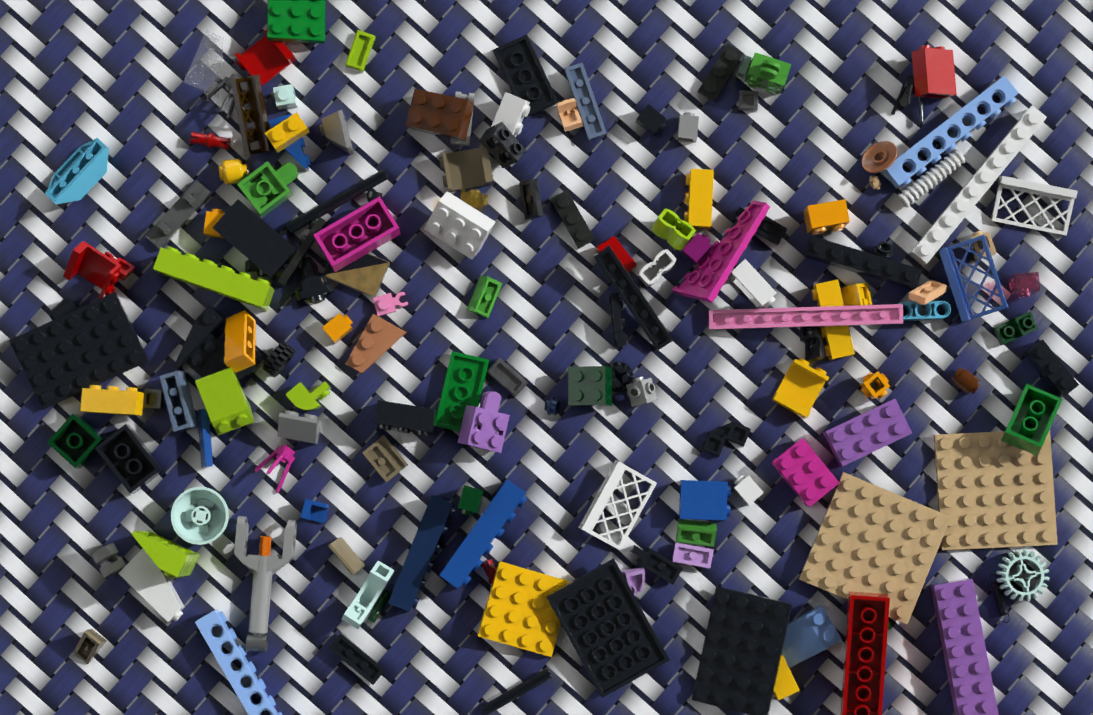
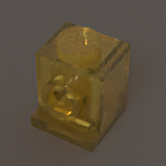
(474, 198)

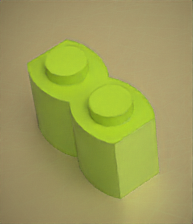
(671, 228)

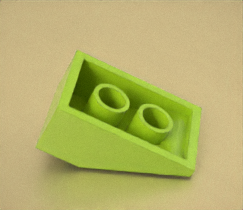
(225, 401)

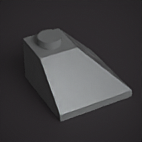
(336, 131)

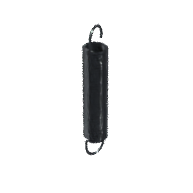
(999, 598)

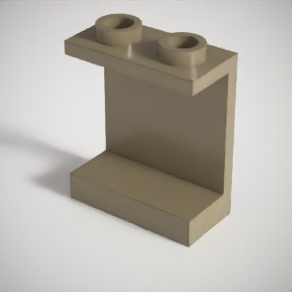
(466, 169)

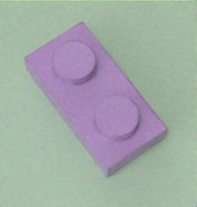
(692, 555)

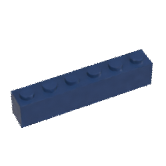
(421, 553)

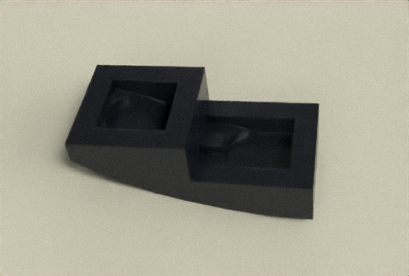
(813, 343)

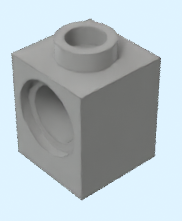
(687, 127)

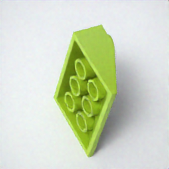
(168, 556)

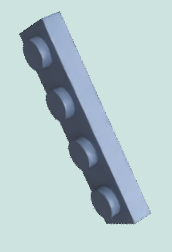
(585, 101)

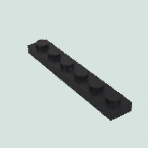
(633, 297)

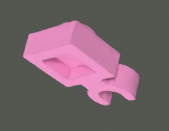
(386, 303)

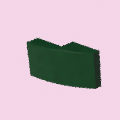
(1015, 328)

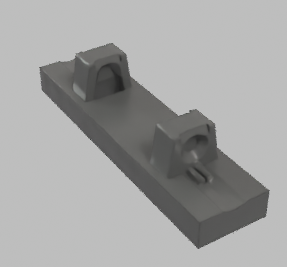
(178, 214)

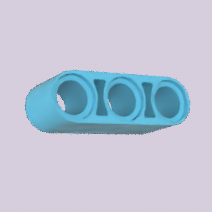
(931, 313)

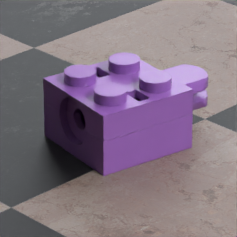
(484, 425)

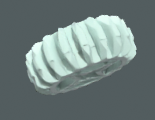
(1039, 573)

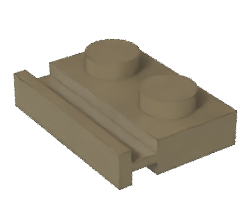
(385, 458)

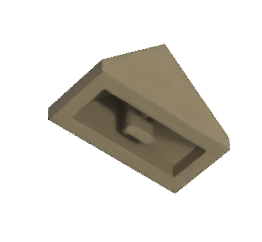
(89, 645)

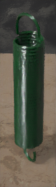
(379, 606)

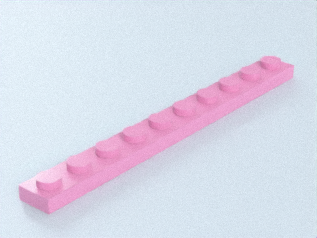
(806, 316)

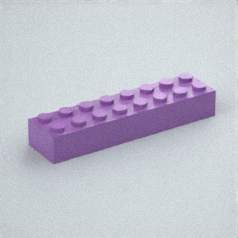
(964, 648)

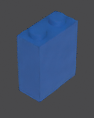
(704, 500)

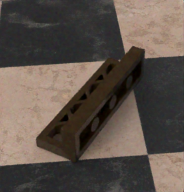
(254, 114)

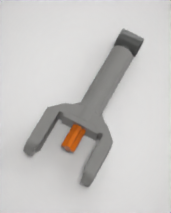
(263, 568)

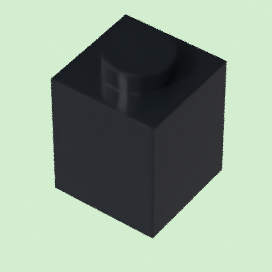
(651, 120)

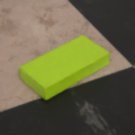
(360, 51)

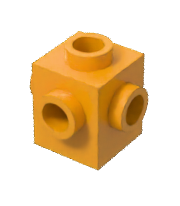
(881, 382)

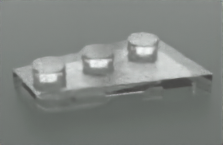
(207, 63)

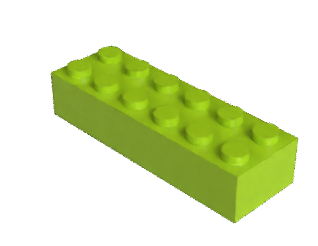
(214, 279)

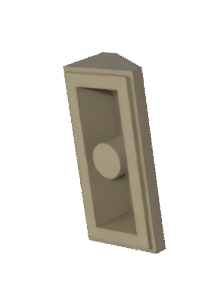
(346, 556)

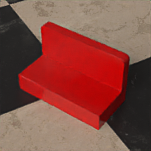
(621, 253)

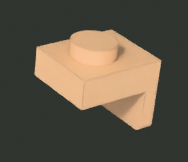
(569, 115)

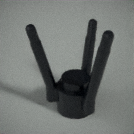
(909, 87)

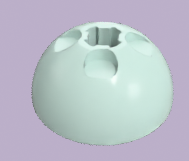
(191, 522)

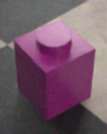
(697, 247)

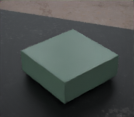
(744, 66)

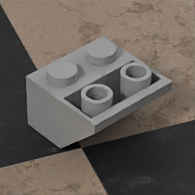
(299, 428)

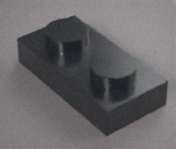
(531, 199)

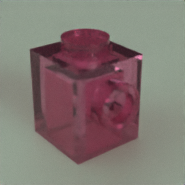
(1025, 284)

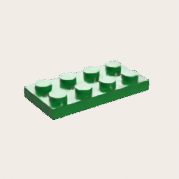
(461, 388)

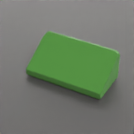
(484, 296)
(696, 532)

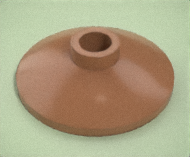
(879, 157)

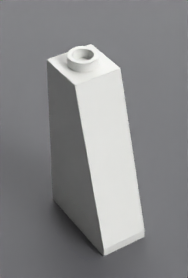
(153, 586)

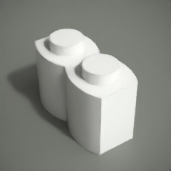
(652, 271)

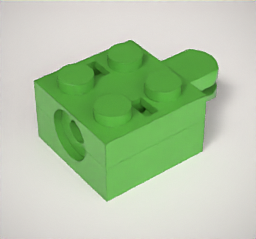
(767, 73)
(270, 187)

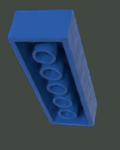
(482, 535)

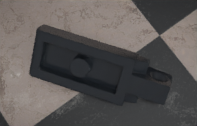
(768, 229)
(657, 563)

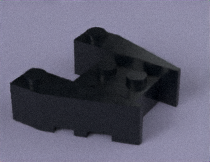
(205, 352)

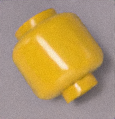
(232, 171)

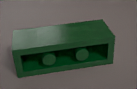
(471, 500)

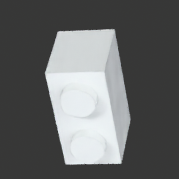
(512, 113)

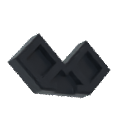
(716, 438)

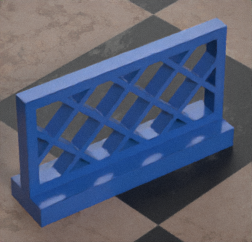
(957, 284)

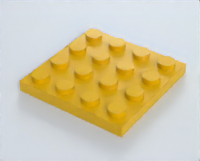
(519, 610)

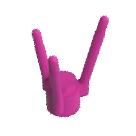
(282, 454)

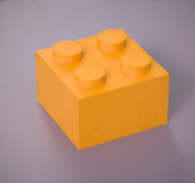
(826, 217)

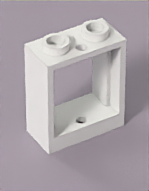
(752, 285)

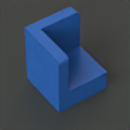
(314, 511)

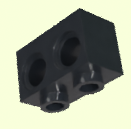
(502, 145)

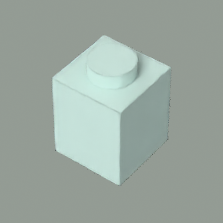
(285, 97)

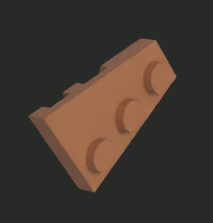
(373, 343)

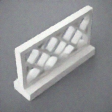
(1038, 189)
(602, 498)

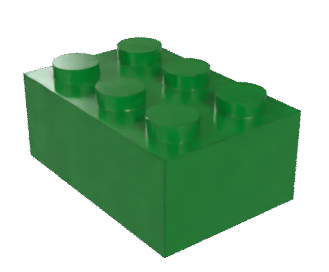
(1031, 419)

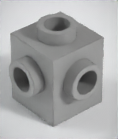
(641, 391)

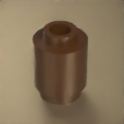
(965, 381)

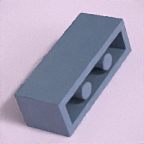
(179, 401)

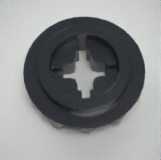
(626, 379)

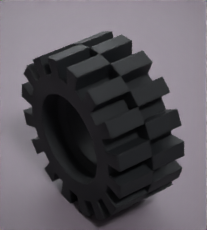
(278, 359)

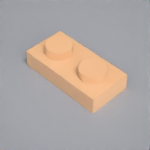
(927, 292)

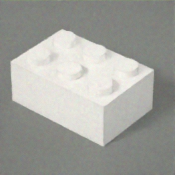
(459, 225)

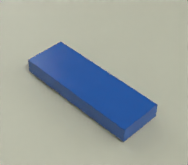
(204, 438)

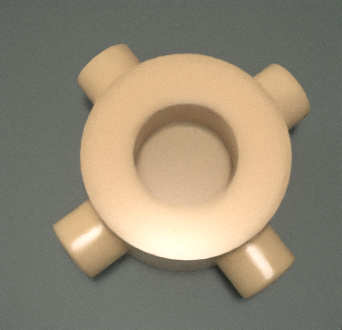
(875, 182)

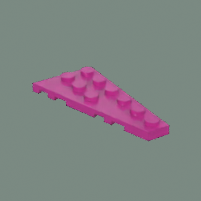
(721, 258)

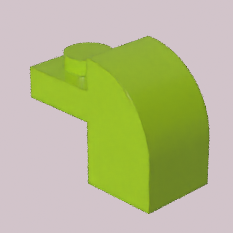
(304, 399)

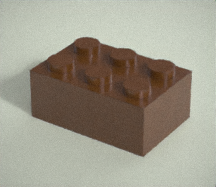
(439, 114)

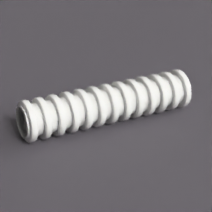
(931, 178)

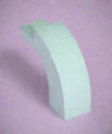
(368, 595)

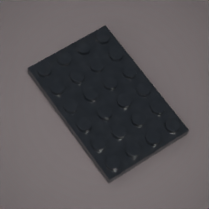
(79, 350)
(607, 628)
(742, 651)

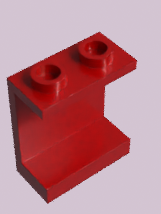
(265, 59)
(94, 267)

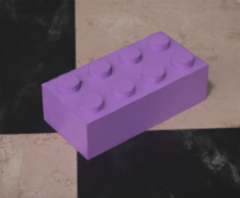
(867, 432)

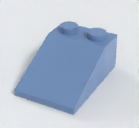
(809, 636)

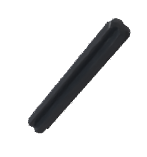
(517, 691)

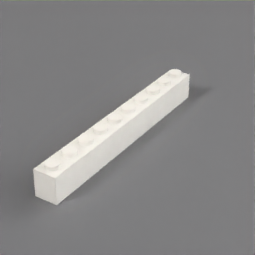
(977, 185)

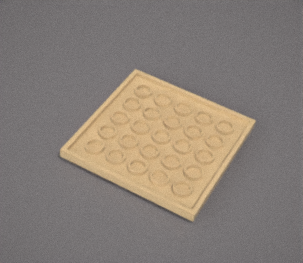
(994, 492)
(875, 545)

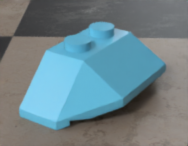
(79, 173)

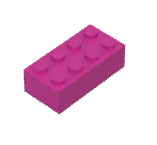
(357, 234)

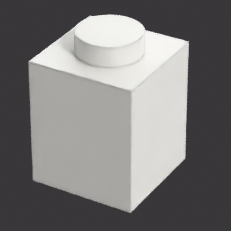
(747, 489)

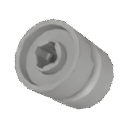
(103, 556)

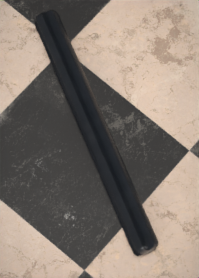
(337, 201)

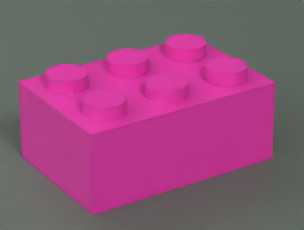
(805, 472)

